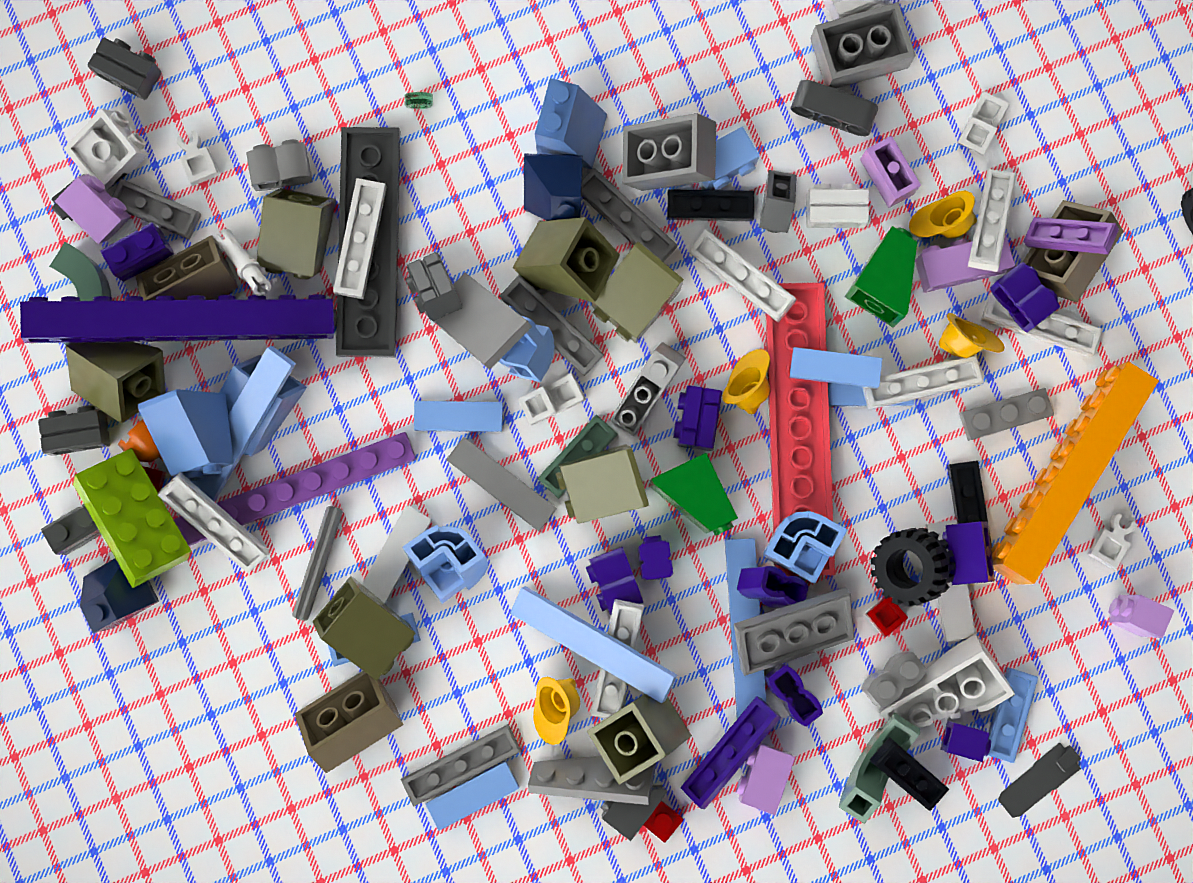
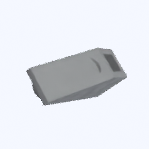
(648, 388)

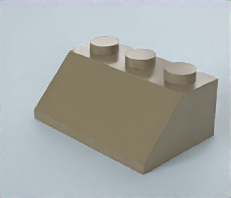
(1070, 271)
(191, 272)
(347, 720)

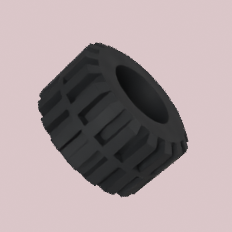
(891, 573)

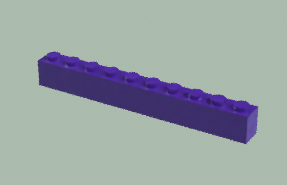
(175, 319)

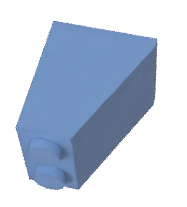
(569, 122)
(280, 409)
(190, 431)

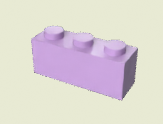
(949, 265)

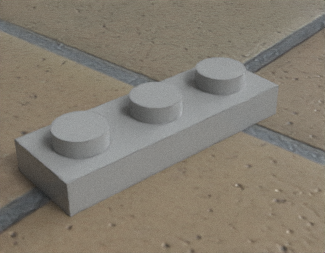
(1006, 414)

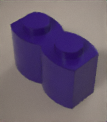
(1025, 296)
(614, 579)
(771, 586)
(798, 702)

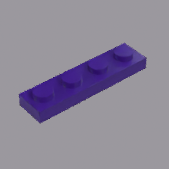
(730, 752)

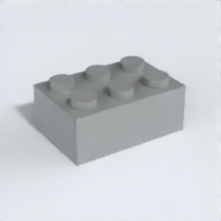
(862, 46)
(669, 152)

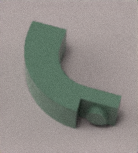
(82, 272)
(866, 781)

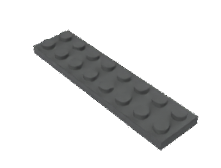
(370, 324)

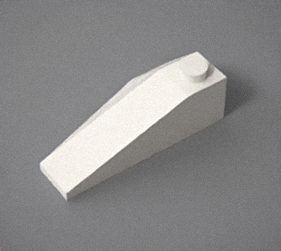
(954, 684)

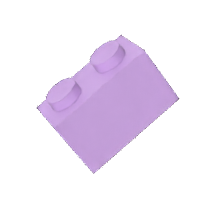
(890, 171)
(93, 208)
(1140, 615)
(765, 778)

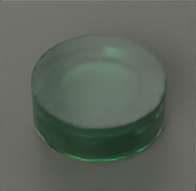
(418, 100)

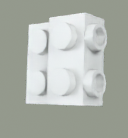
(106, 147)

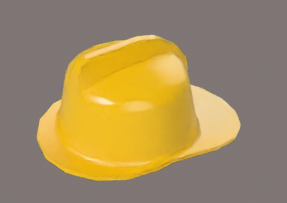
(945, 217)
(968, 338)
(748, 382)
(554, 707)

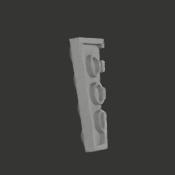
(589, 779)

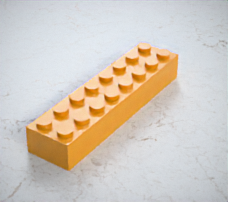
(1072, 472)

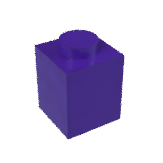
(965, 741)

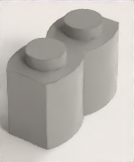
(279, 165)
(899, 673)

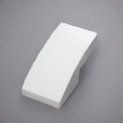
(983, 123)
(551, 399)

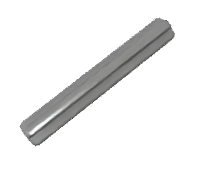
(317, 563)

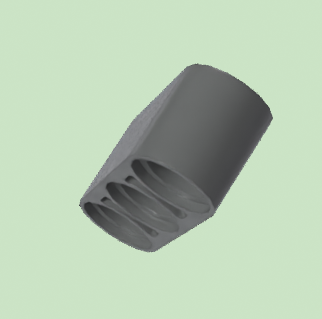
(834, 108)

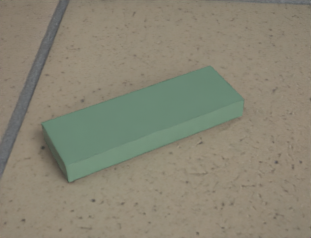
(590, 440)

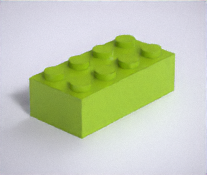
(131, 517)

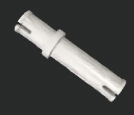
(247, 268)

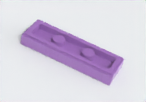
(1071, 235)

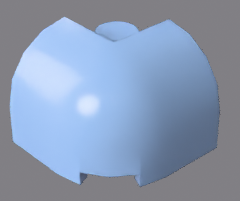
(531, 354)
(804, 544)
(447, 560)

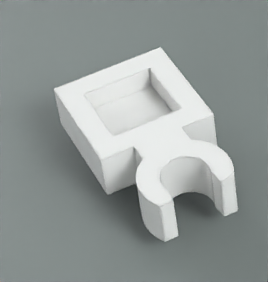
(198, 161)
(1110, 545)

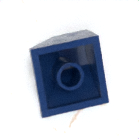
(553, 185)
(110, 599)

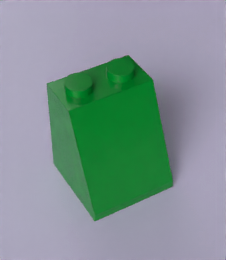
(887, 278)
(697, 494)

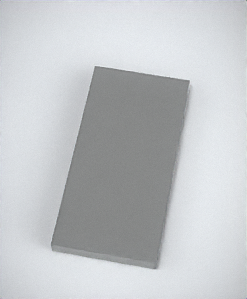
(484, 323)
(794, 631)

